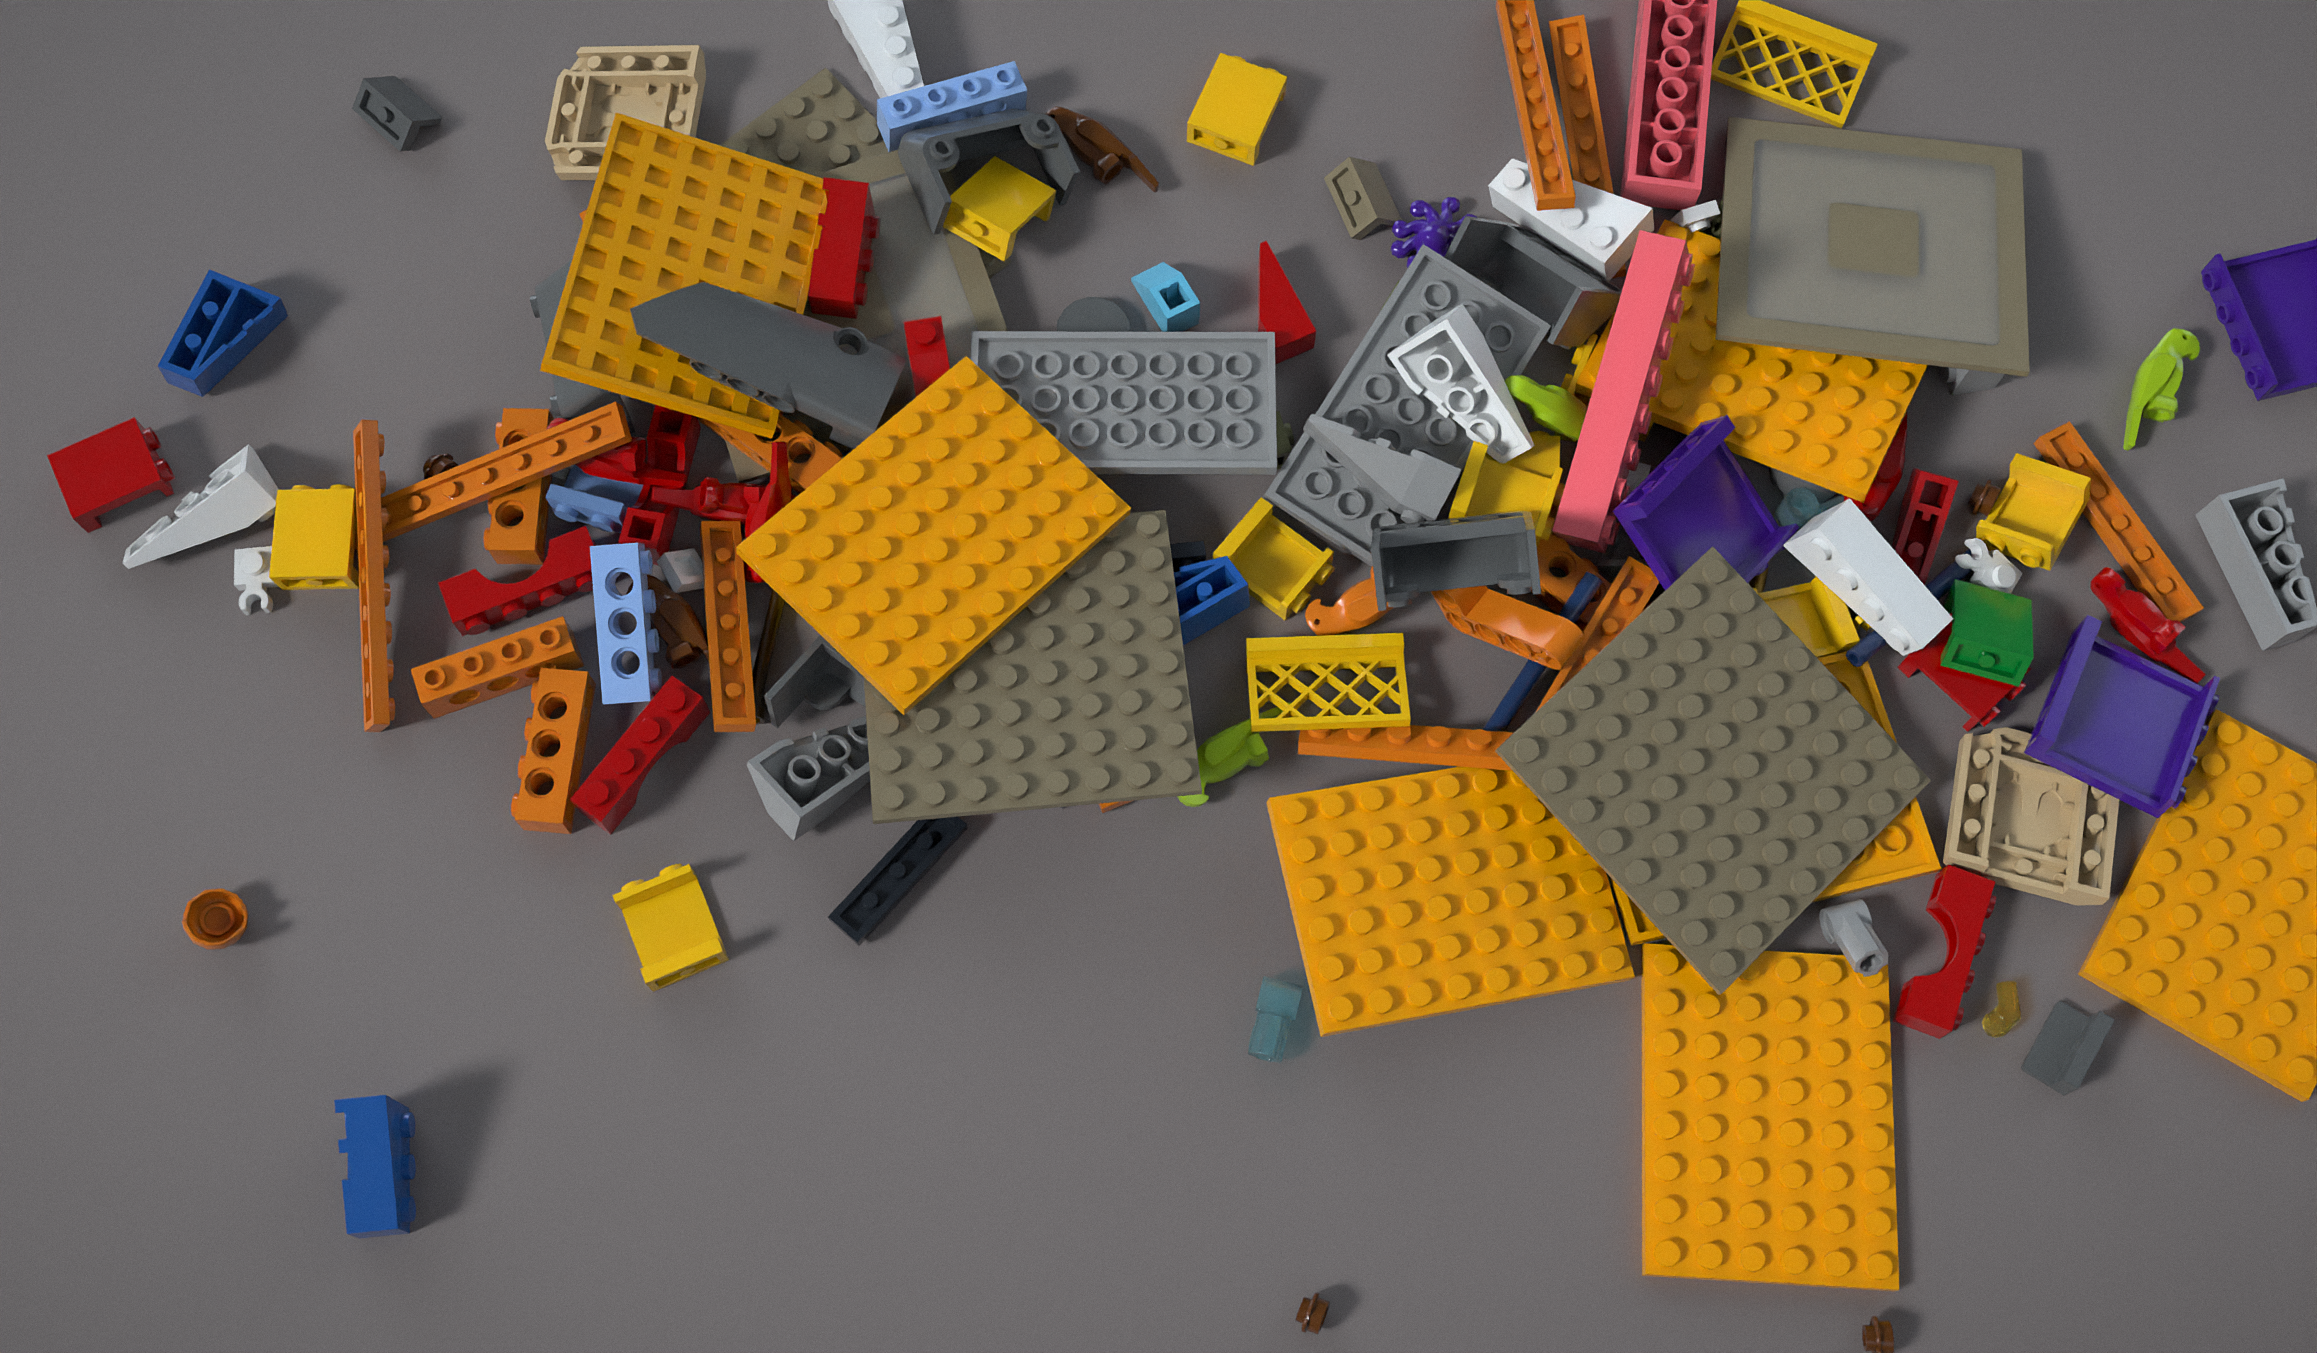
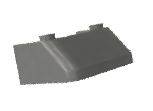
(940, 147)
(1535, 277)
(571, 397)
(1454, 556)
(818, 678)

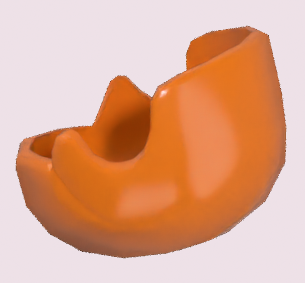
(215, 919)

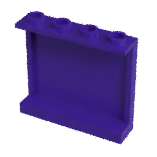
(2270, 315)
(1701, 502)
(2121, 722)

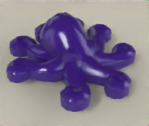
(1434, 232)

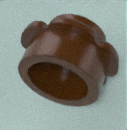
(437, 464)
(1984, 498)
(1312, 1313)
(1878, 1336)

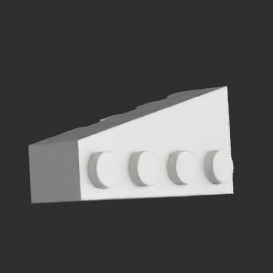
(881, 41)
(1595, 232)
(1869, 577)

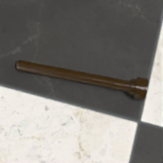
(765, 653)

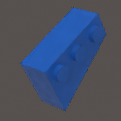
(218, 332)
(1209, 595)
(378, 1166)

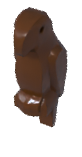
(1099, 147)
(676, 625)

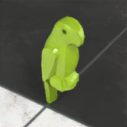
(2159, 381)
(1549, 406)
(1228, 754)

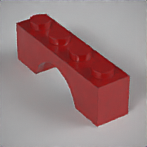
(671, 448)
(479, 602)
(615, 782)
(1959, 905)

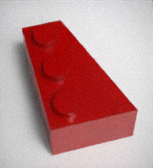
(843, 249)

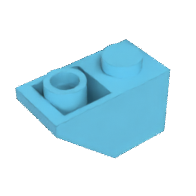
(1168, 298)

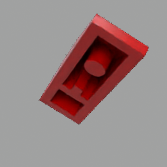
(1281, 309)
(926, 351)
(1923, 519)

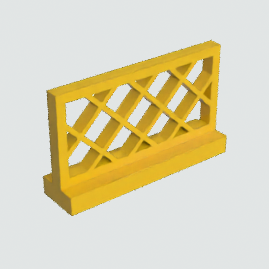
(1809, 37)
(1325, 657)

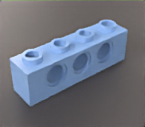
(950, 101)
(613, 643)

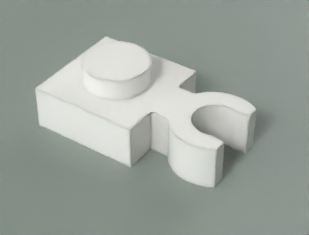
(1989, 567)
(252, 575)

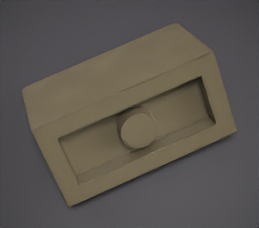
(1361, 196)

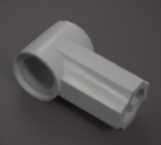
(1852, 930)

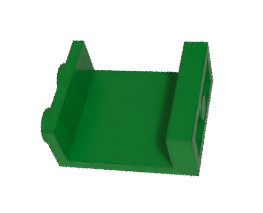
(1988, 633)

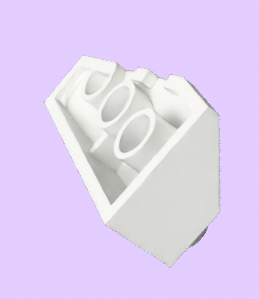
(1460, 376)
(230, 502)

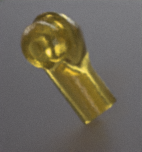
(2006, 1013)

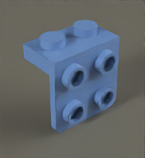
(593, 500)

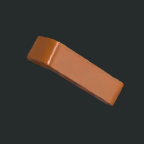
(1510, 624)

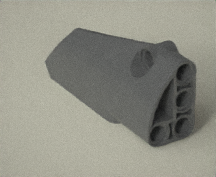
(776, 356)

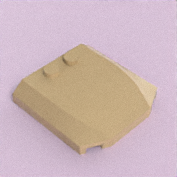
(638, 81)
(2029, 822)

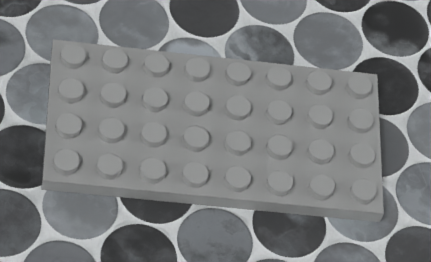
(1144, 396)
(1380, 404)

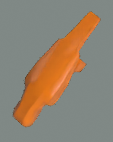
(1352, 610)

